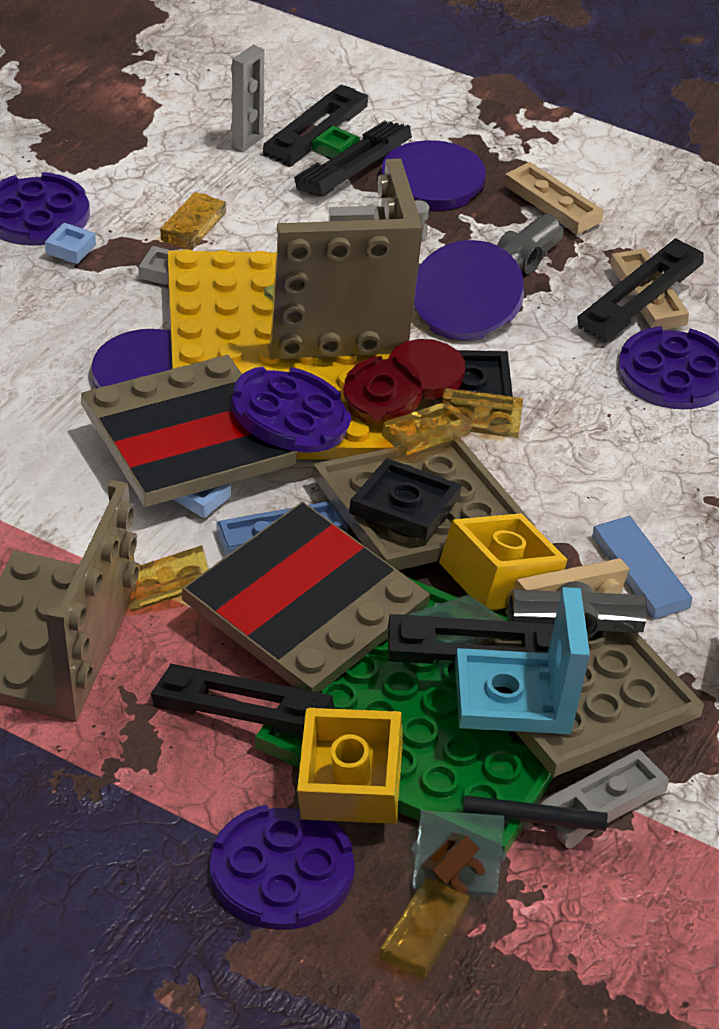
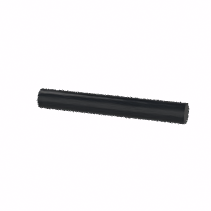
(537, 813)

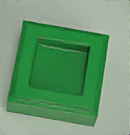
(334, 142)

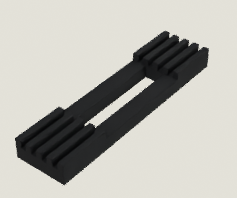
(375, 144)
(291, 147)
(607, 318)
(413, 636)
(186, 689)

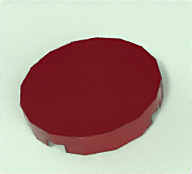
(436, 362)
(382, 389)

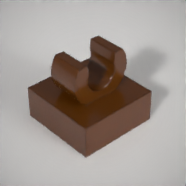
(450, 858)

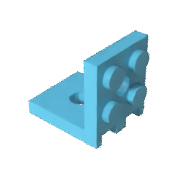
(541, 684)

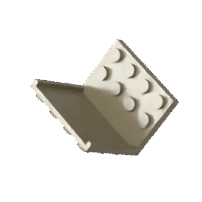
(348, 282)
(66, 615)

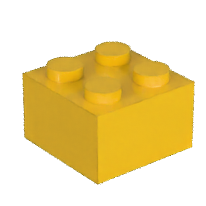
(494, 552)
(350, 765)

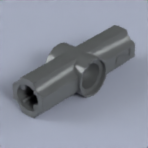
(532, 242)
(601, 610)

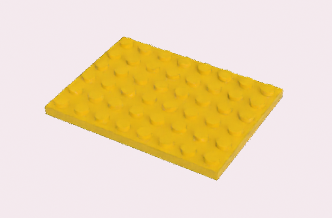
(223, 311)

